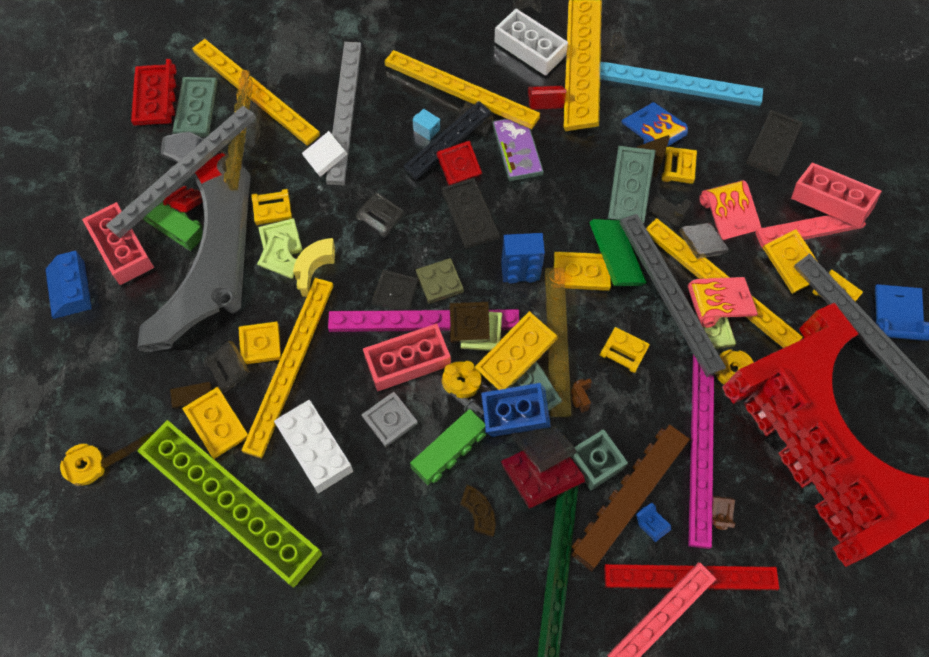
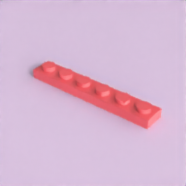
(807, 229)
(664, 613)

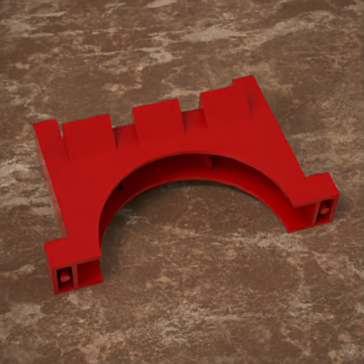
(796, 397)

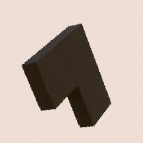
(185, 395)
(123, 452)

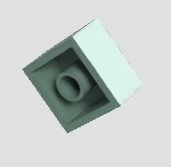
(598, 459)

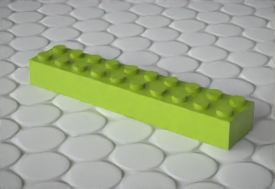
(231, 503)

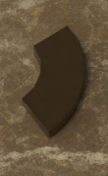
(480, 509)

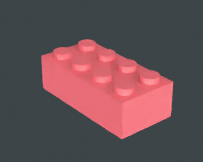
(836, 194)
(124, 255)
(407, 357)

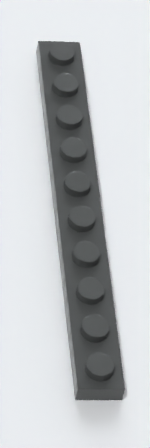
(180, 172)
(673, 296)
(867, 329)

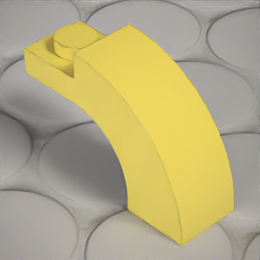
(309, 260)

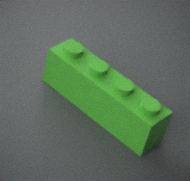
(175, 225)
(448, 447)

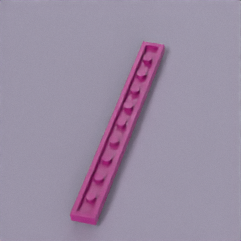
(402, 320)
(701, 459)

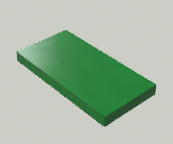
(617, 253)

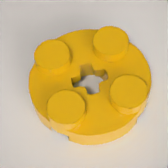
(732, 358)
(465, 370)
(73, 459)

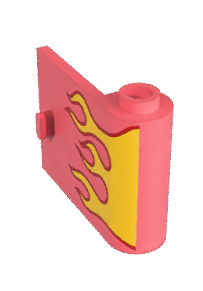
(732, 207)
(721, 298)

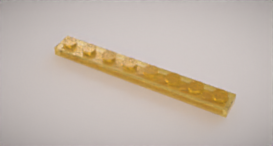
(236, 147)
(558, 351)

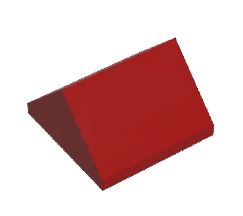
(547, 97)

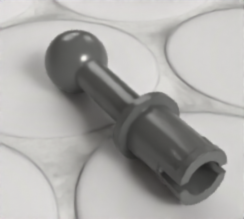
(469, 404)

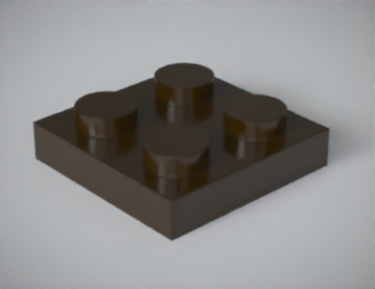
(469, 322)

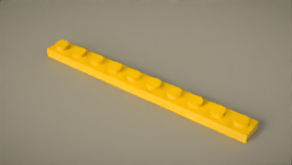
(462, 89)
(260, 95)
(704, 269)
(287, 369)

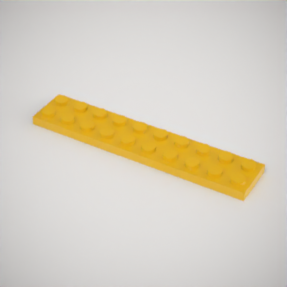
(583, 65)

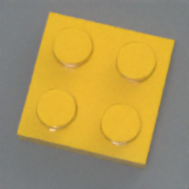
(260, 342)

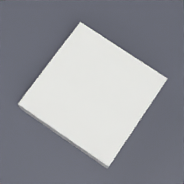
(324, 153)

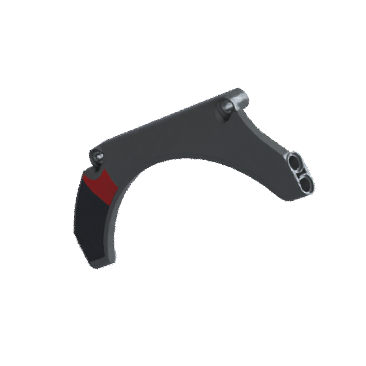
(219, 264)

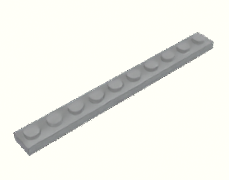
(345, 108)

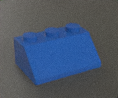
(67, 285)

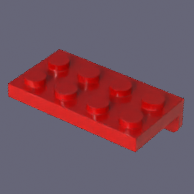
(154, 94)

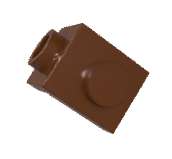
(579, 397)
(722, 512)

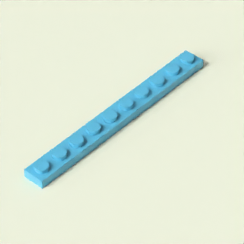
(681, 83)

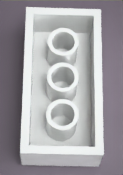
(530, 41)
(313, 446)

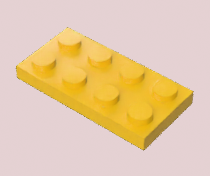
(516, 352)

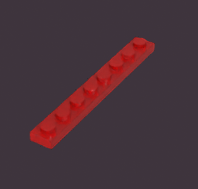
(669, 576)

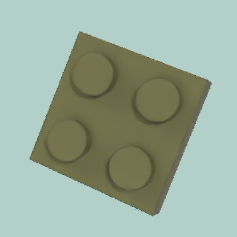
(439, 281)

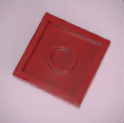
(459, 163)

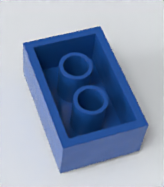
(522, 257)
(515, 410)

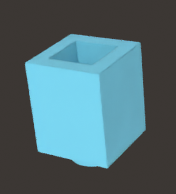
(426, 124)

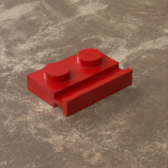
(184, 199)

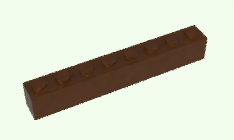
(629, 498)

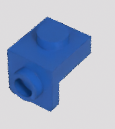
(652, 522)

